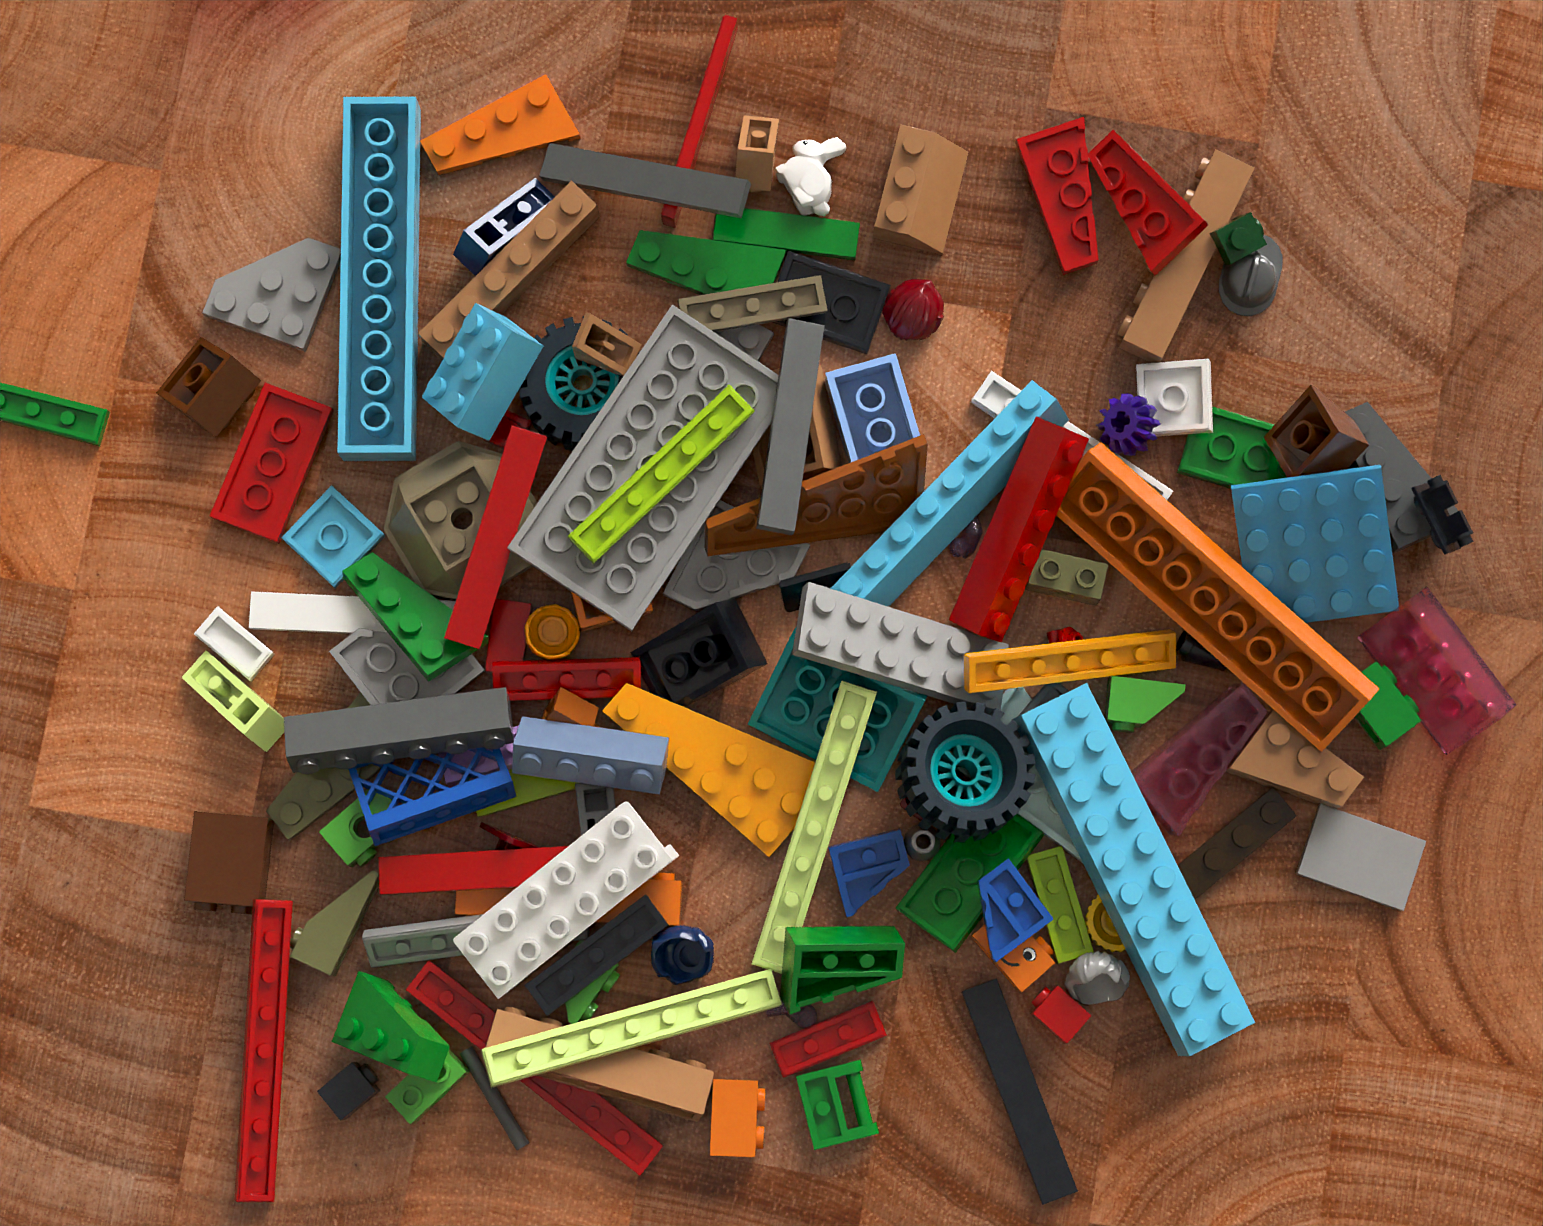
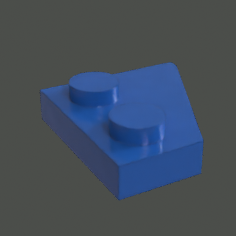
(867, 866)

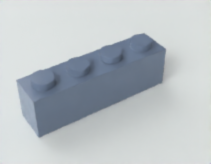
(590, 755)

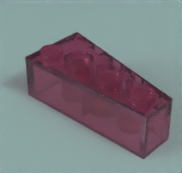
(1195, 757)

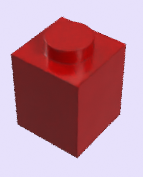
(1059, 1013)

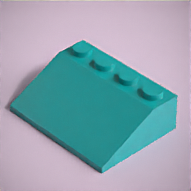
(800, 702)

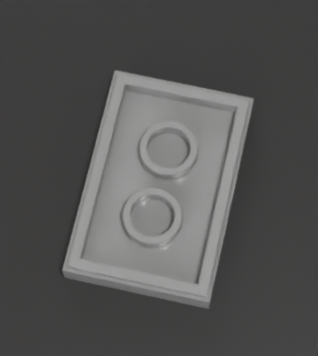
(1361, 857)

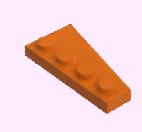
(509, 125)

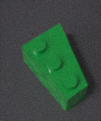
(837, 961)
(388, 1030)

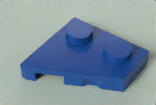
(1009, 909)

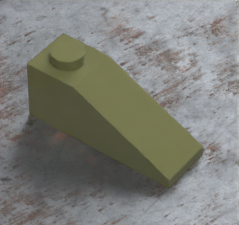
(331, 931)

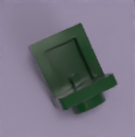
(1239, 238)

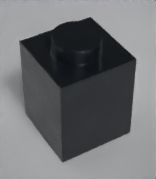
(350, 1089)

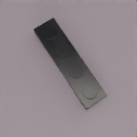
(596, 955)

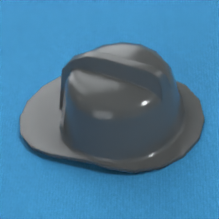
(1252, 282)

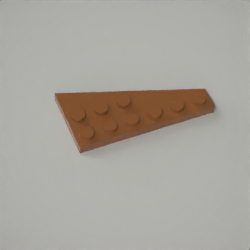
(833, 505)

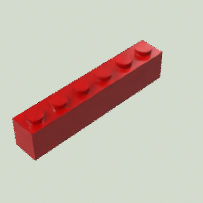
(1018, 529)

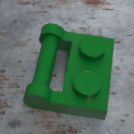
(824, 1106)

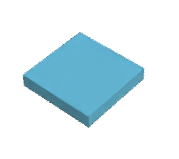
(333, 536)

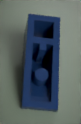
(500, 225)

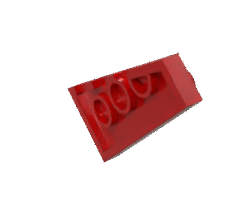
(1061, 185)
(1149, 206)

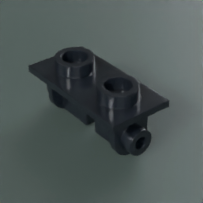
(1447, 530)

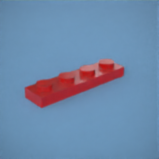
(579, 676)

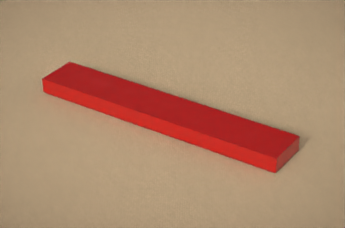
(703, 106)
(494, 535)
(461, 870)

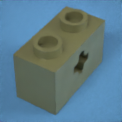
(1068, 577)

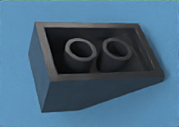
(700, 654)

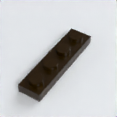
(1235, 842)

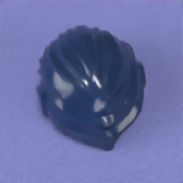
(682, 954)

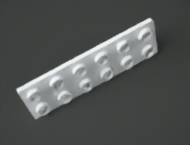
(563, 899)

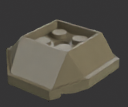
(424, 513)

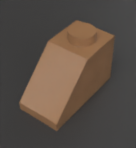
(757, 152)

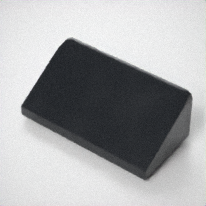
(792, 587)

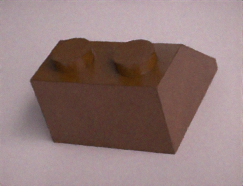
(209, 386)
(1315, 436)

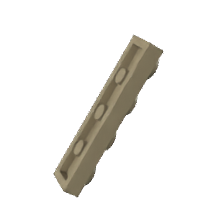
(757, 304)

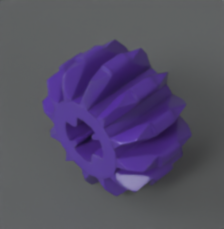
(1128, 424)

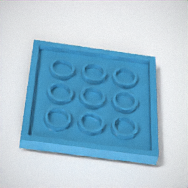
(1319, 542)

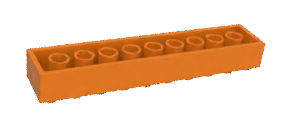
(1213, 598)

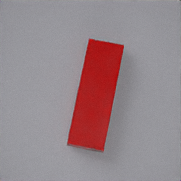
(828, 1039)

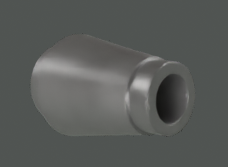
(916, 852)

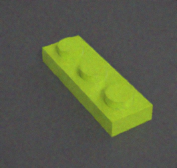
(1058, 895)

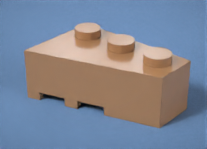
(1287, 761)

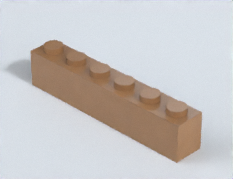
(516, 265)
(1171, 290)
(628, 1075)

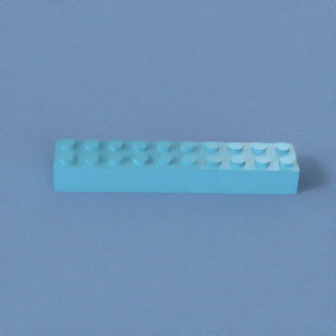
(379, 279)
(1134, 871)

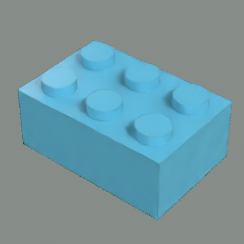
(482, 371)

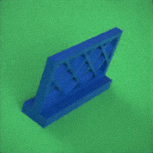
(432, 807)

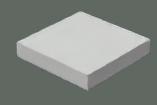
(1180, 394)

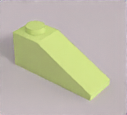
(235, 701)

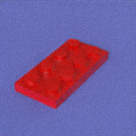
(271, 463)

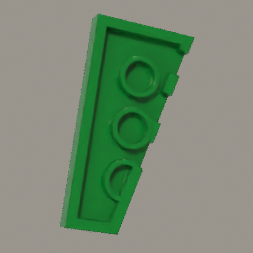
(704, 264)
(408, 615)

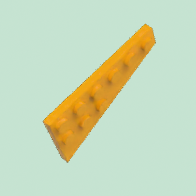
(735, 773)

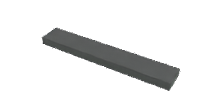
(645, 180)
(790, 427)

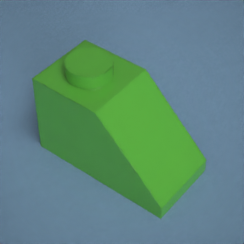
(1136, 701)

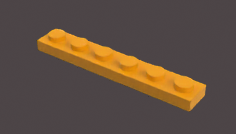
(1069, 661)

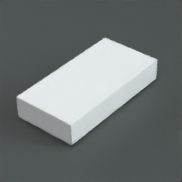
(234, 643)

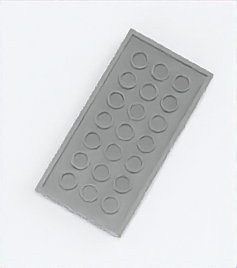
(658, 395)

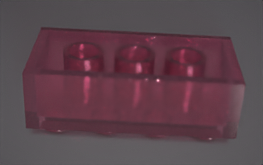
(1438, 670)

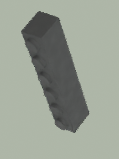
(398, 730)

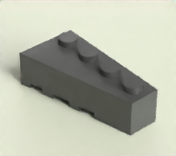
(1399, 475)

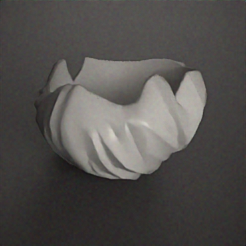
(1097, 978)

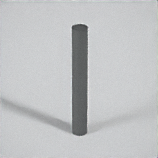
(494, 1098)

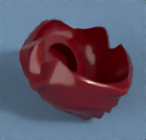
(913, 309)

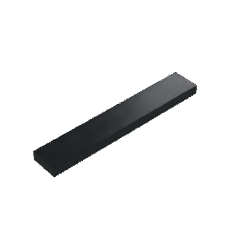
(1019, 1091)

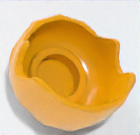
(552, 632)

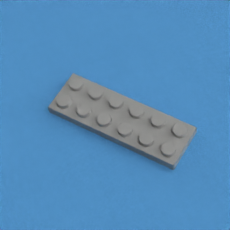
(889, 645)

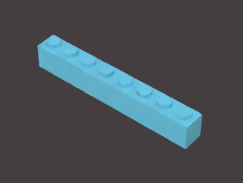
(949, 501)

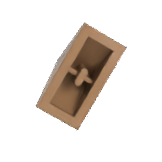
(604, 346)

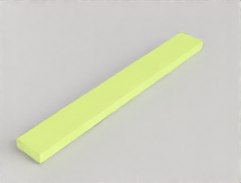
(815, 821)
(630, 1028)

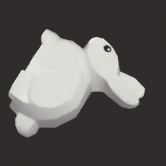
(806, 176)

